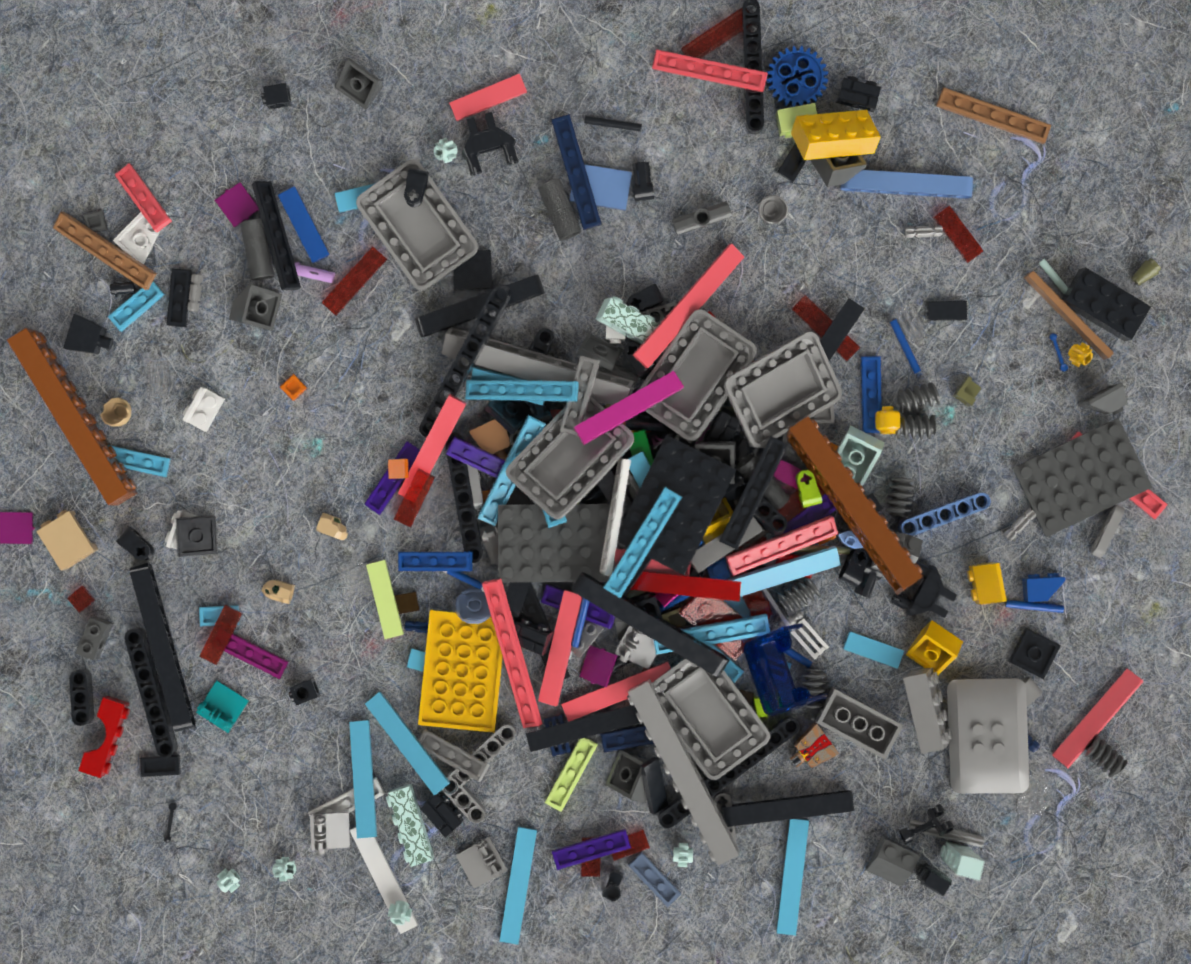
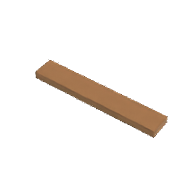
(993, 115)
(104, 250)
(1068, 315)

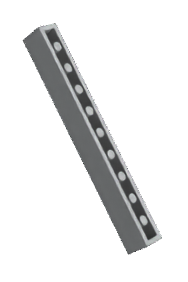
(535, 366)
(684, 772)

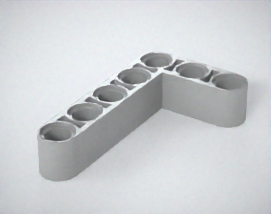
(460, 780)

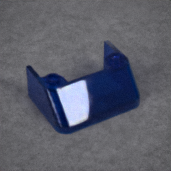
(773, 675)

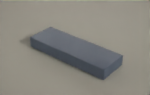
(654, 879)

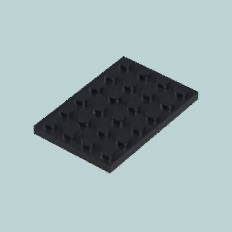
(701, 485)

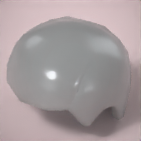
(773, 209)

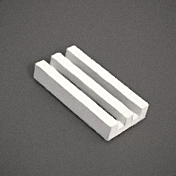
(819, 650)

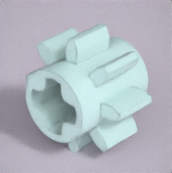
(445, 150)
(683, 854)
(284, 869)
(228, 880)
(399, 912)

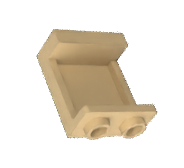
(66, 540)

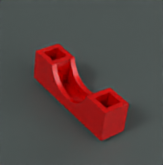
(112, 713)

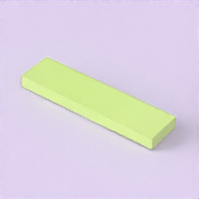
(385, 599)
(571, 773)

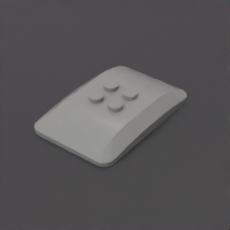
(422, 239)
(703, 359)
(783, 388)
(560, 469)
(711, 717)
(988, 735)

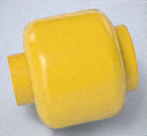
(887, 420)

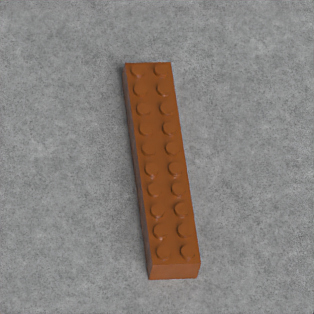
(72, 416)
(853, 505)

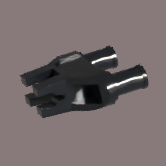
(487, 141)
(926, 595)

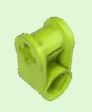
(808, 493)

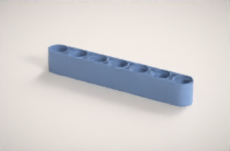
(910, 184)

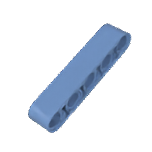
(953, 514)

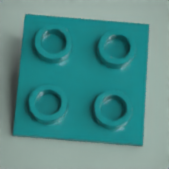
(222, 706)

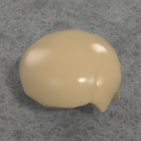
(116, 412)

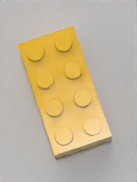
(835, 134)

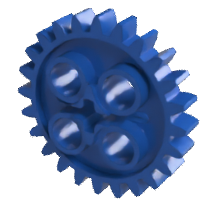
(790, 61)

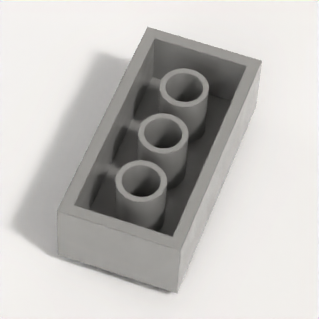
(927, 710)
(858, 723)

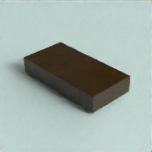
(407, 602)

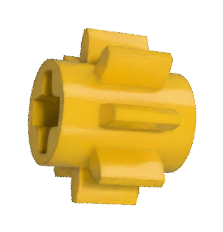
(1080, 354)

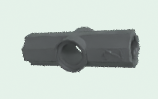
(713, 213)

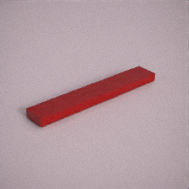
(689, 586)

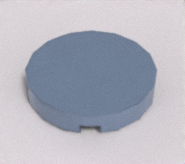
(472, 606)

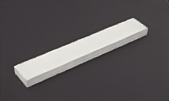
(614, 516)
(382, 875)

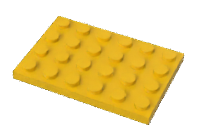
(460, 674)

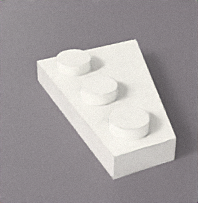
(137, 238)

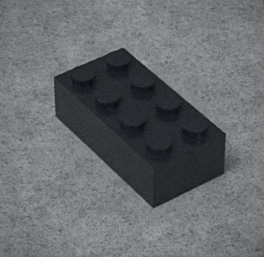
(1105, 304)

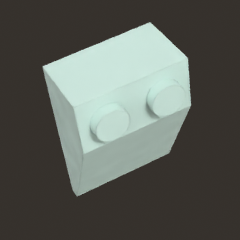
(859, 453)

